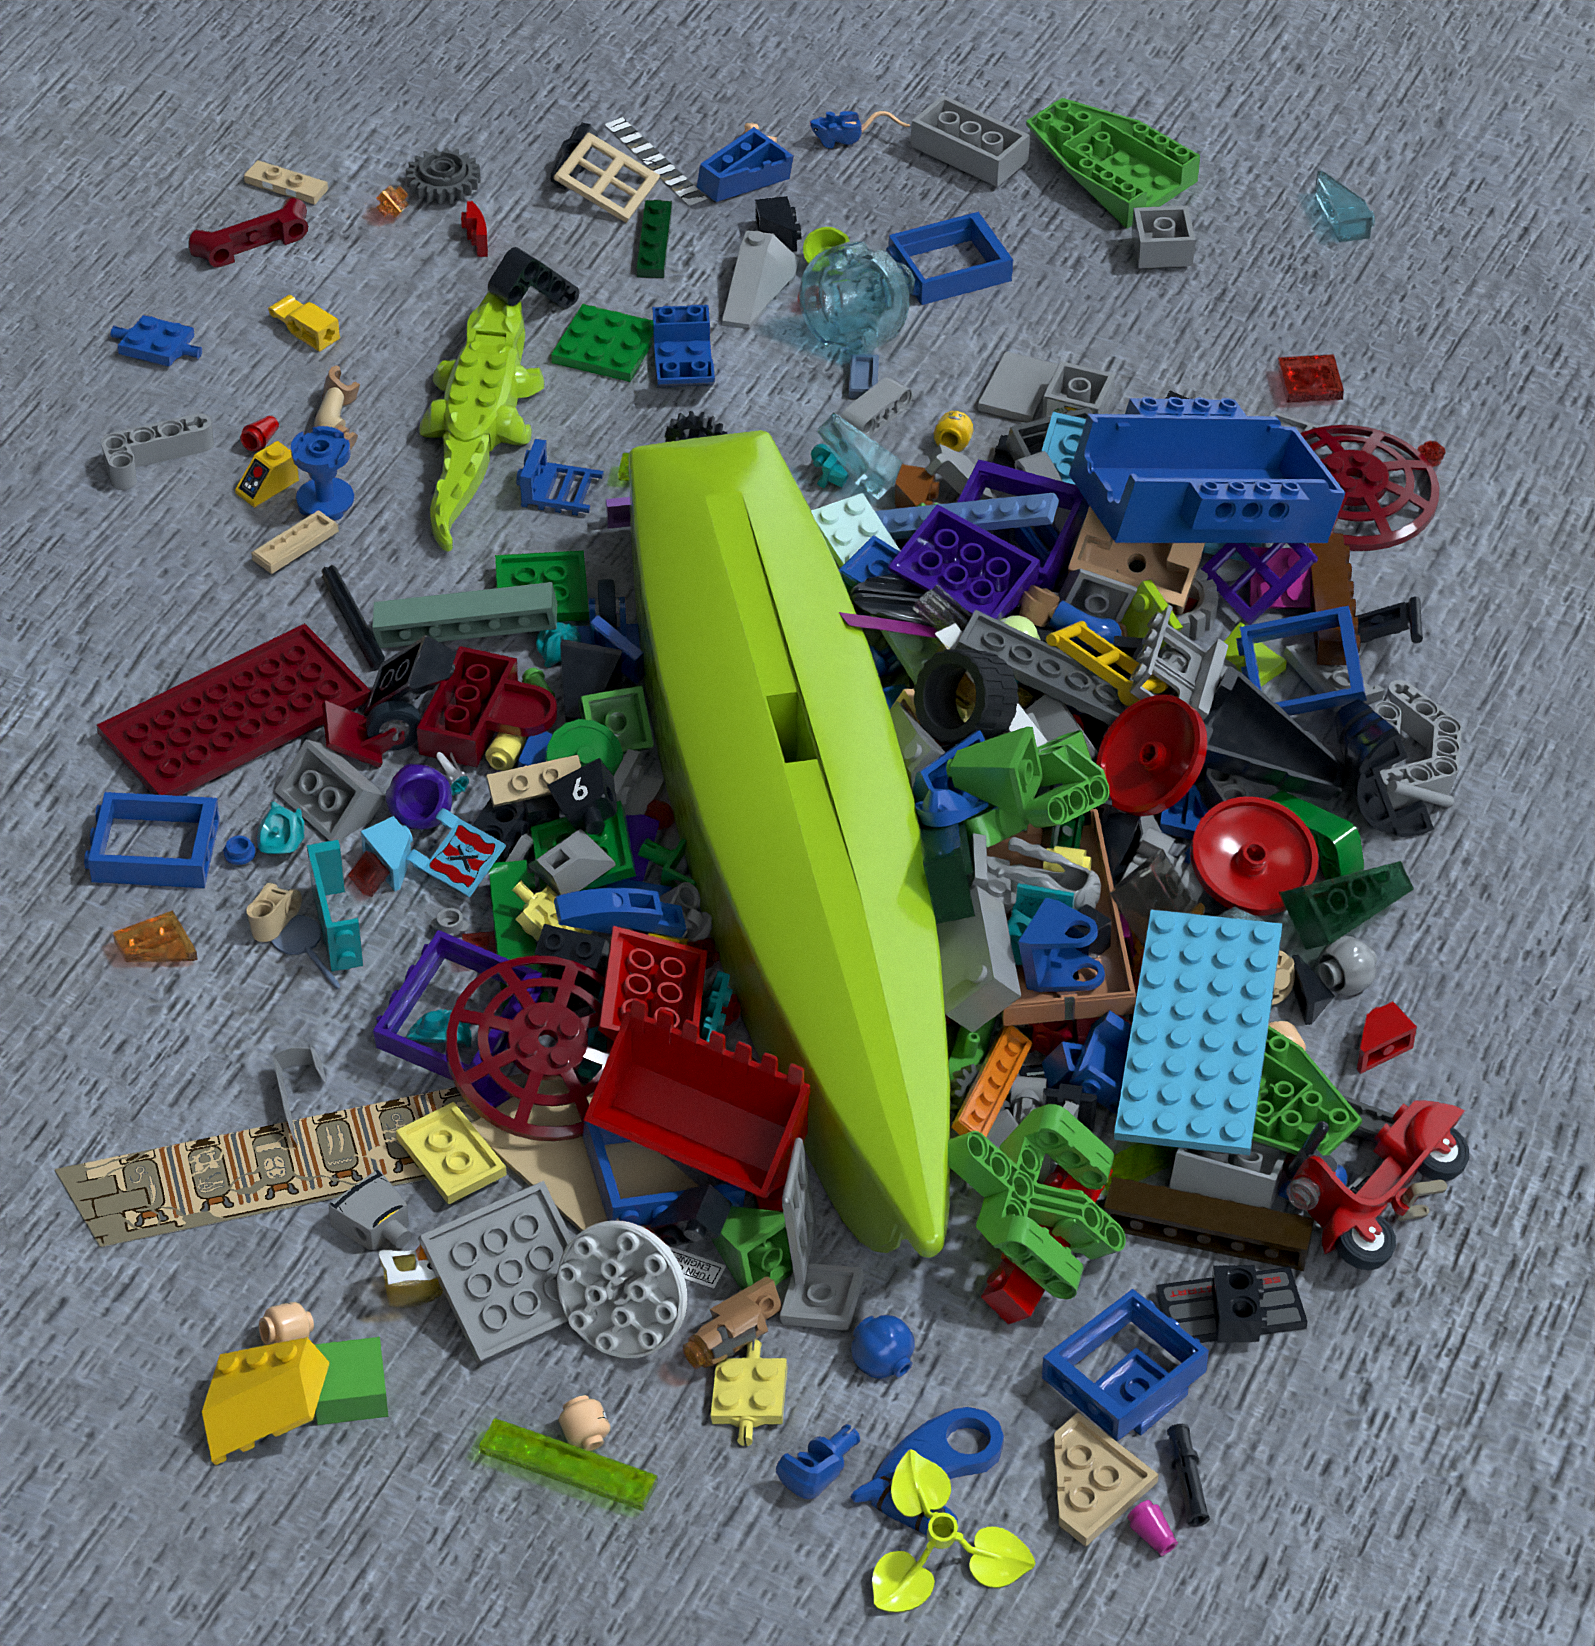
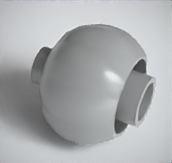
(1347, 962)

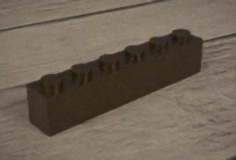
(1210, 1223)

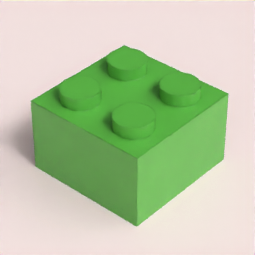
(623, 713)

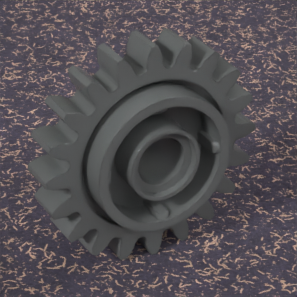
(443, 175)

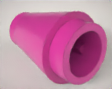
(1152, 1526)

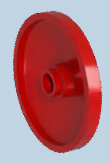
(1153, 754)
(1251, 852)

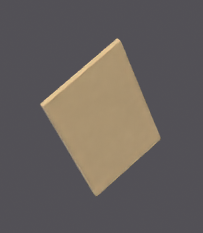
(566, 1164)

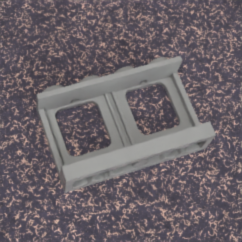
(1201, 673)

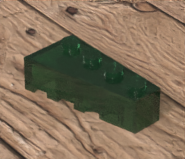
(946, 869)
(1338, 905)

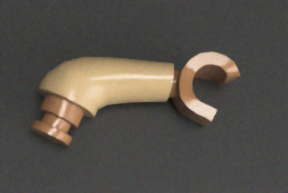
(334, 397)

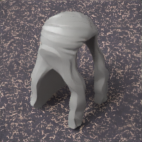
(1075, 879)

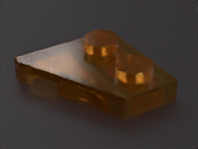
(155, 941)

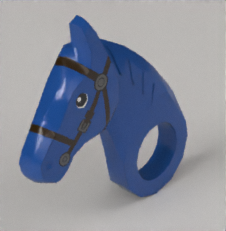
(931, 1443)

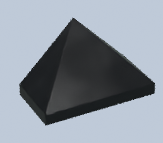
(1309, 991)

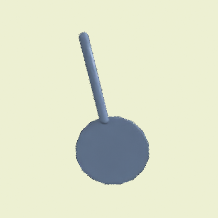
(301, 937)

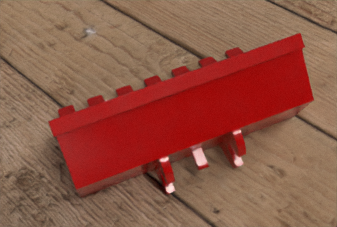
(701, 1101)

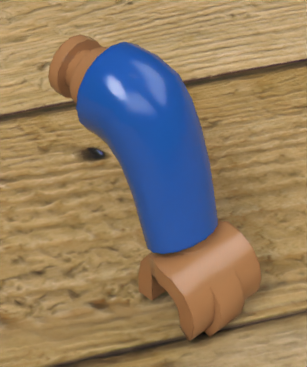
(1041, 605)

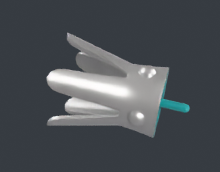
(455, 777)

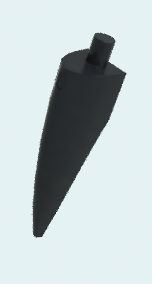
(1121, 840)

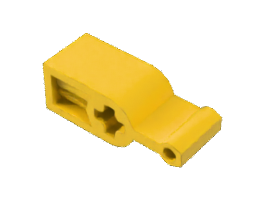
(307, 322)

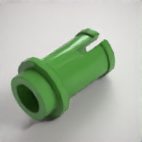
(536, 677)

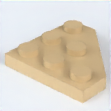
(1095, 1479)

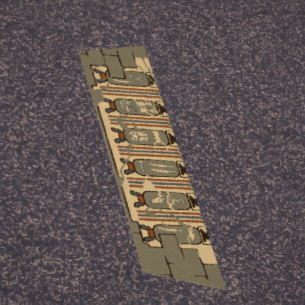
(250, 1169)

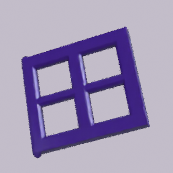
(1258, 565)

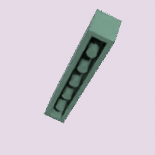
(465, 615)

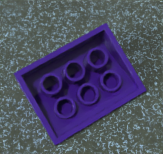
(966, 564)

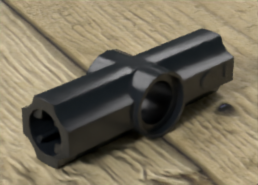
(568, 147)

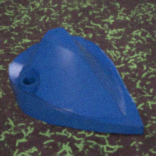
(946, 808)

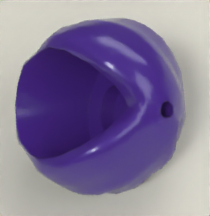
(418, 796)

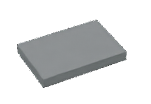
(1017, 387)

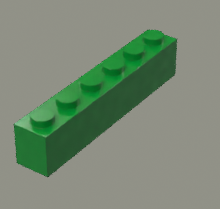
(506, 907)

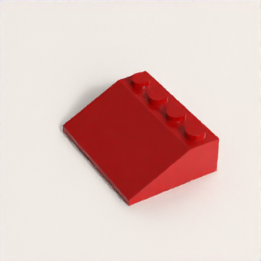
(654, 971)

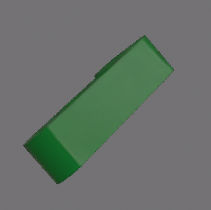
(1335, 837)

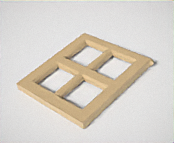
(606, 177)

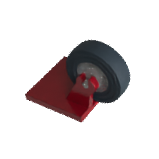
(386, 728)

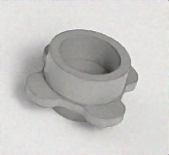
(450, 922)

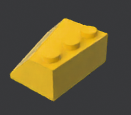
(262, 1394)

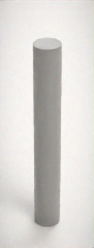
(1420, 793)

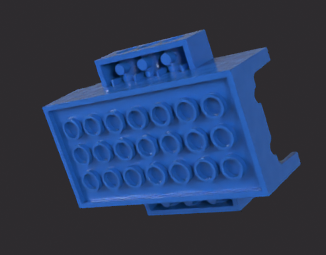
(1203, 475)

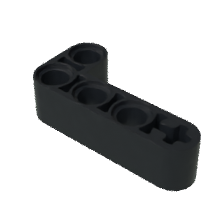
(520, 271)

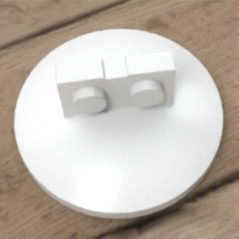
(622, 1289)

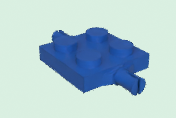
(156, 341)

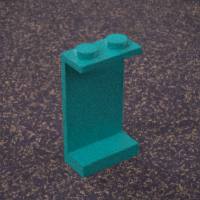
(326, 876)

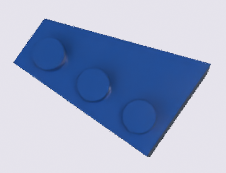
(744, 166)

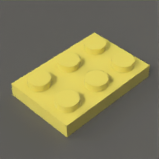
(451, 1153)

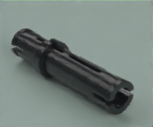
(1185, 1462)

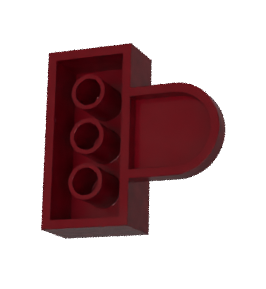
(477, 702)

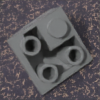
(572, 864)

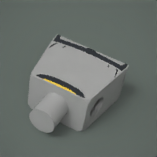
(371, 1213)

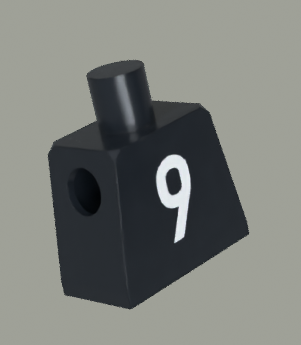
(586, 796)

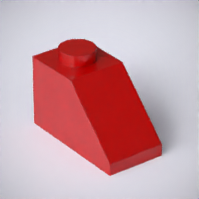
(1385, 1036)

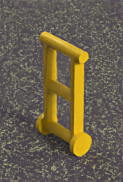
(1100, 664)

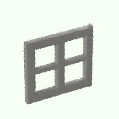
(799, 1212)

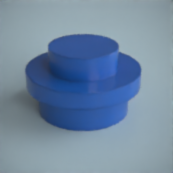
(239, 850)

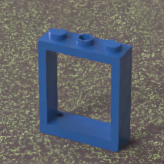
(948, 233)
(1303, 624)
(153, 870)
(1097, 1405)

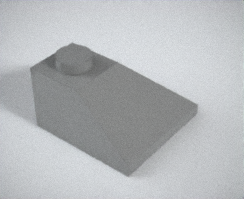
(1097, 594)

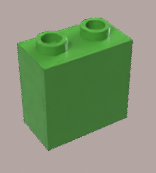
(353, 1382)

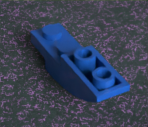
(619, 907)

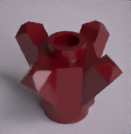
(1049, 1035)

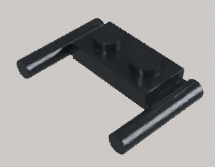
(1392, 620)

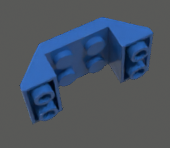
(682, 346)

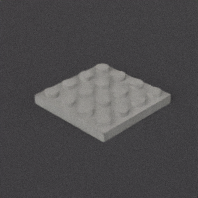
(502, 1270)

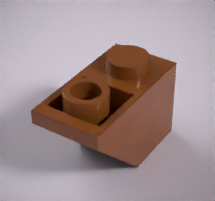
(914, 487)

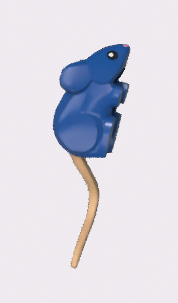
(845, 127)

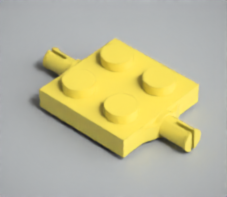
(539, 911)
(749, 1392)

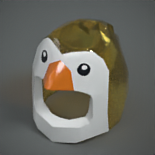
(409, 1278)

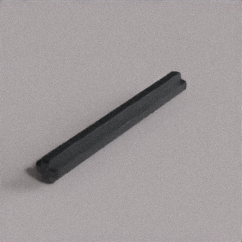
(353, 616)

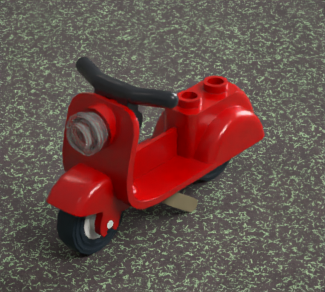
(1352, 1223)

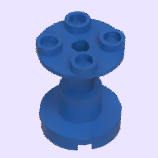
(321, 456)

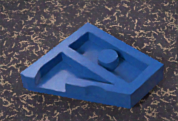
(1184, 815)

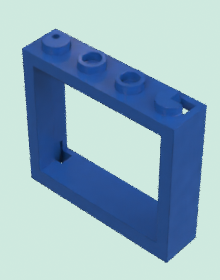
(640, 1209)

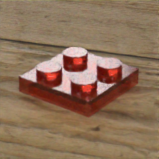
(1310, 378)

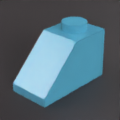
(391, 845)

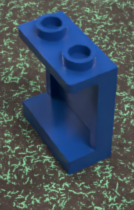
(1103, 1060)

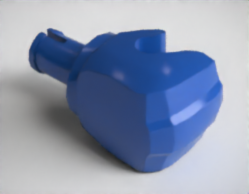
(819, 1466)

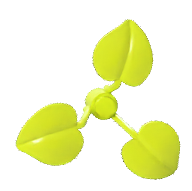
(900, 1580)

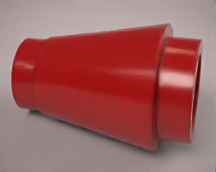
(257, 434)

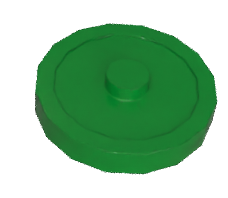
(588, 741)

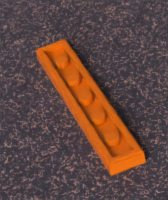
(993, 1082)

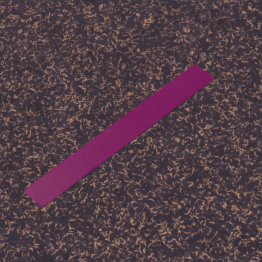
(888, 625)

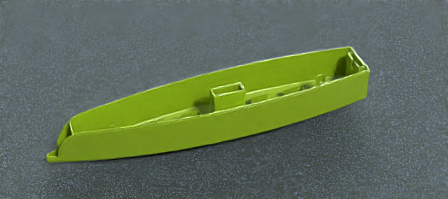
(797, 819)

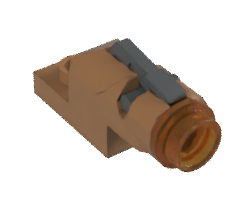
(733, 1324)

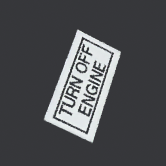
(698, 1268)

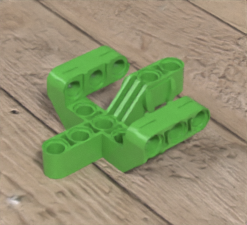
(1064, 762)
(1018, 1203)

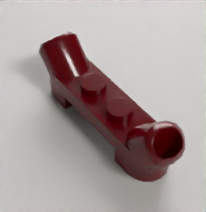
(221, 246)

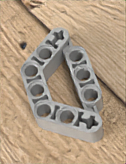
(1431, 727)

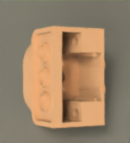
(1168, 565)

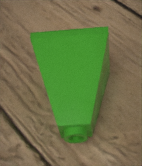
(1000, 770)
(755, 1246)

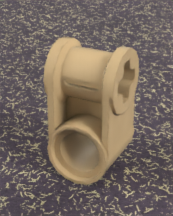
(272, 911)

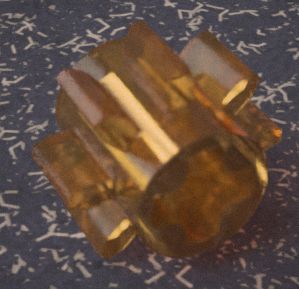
(392, 201)

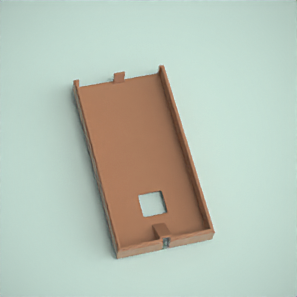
(1117, 989)

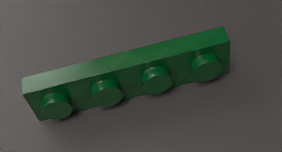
(654, 239)

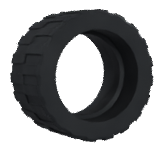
(937, 690)

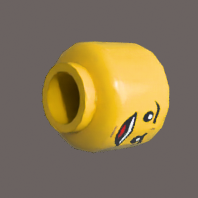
(953, 430)

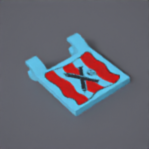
(461, 857)

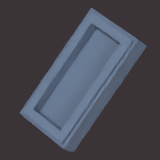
(862, 374)

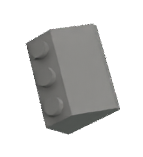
(329, 791)
(1230, 1176)

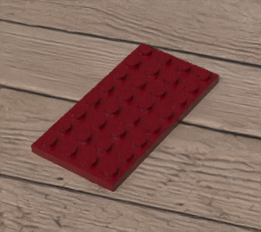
(232, 712)

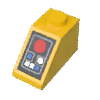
(267, 474)

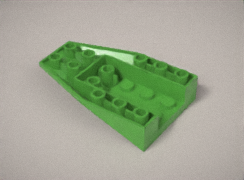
(1115, 156)
(1297, 1097)

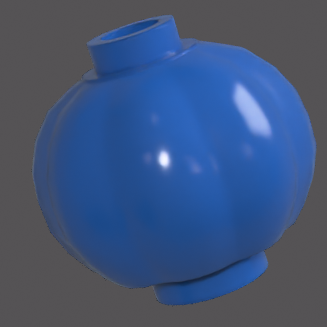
(883, 1346)

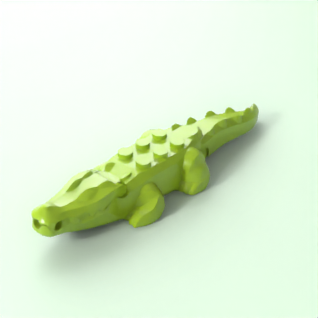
(478, 407)

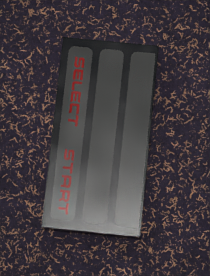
(1192, 1304)

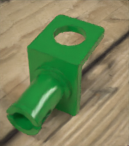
(667, 859)

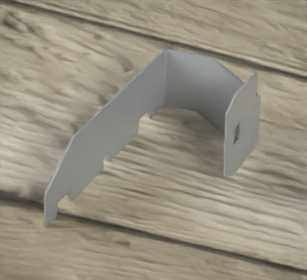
(291, 1057)

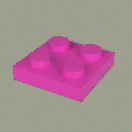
(1297, 595)

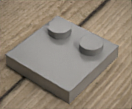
(825, 1298)

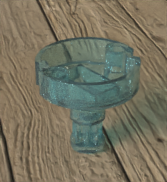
(855, 296)

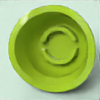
(822, 239)

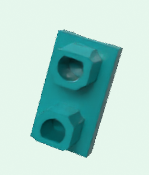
(831, 467)

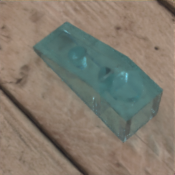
(1344, 209)
(861, 457)

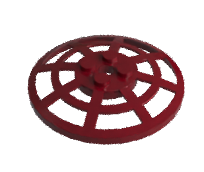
(1374, 482)
(525, 1049)

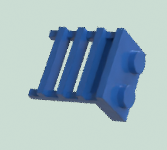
(539, 477)

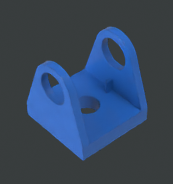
(1051, 956)

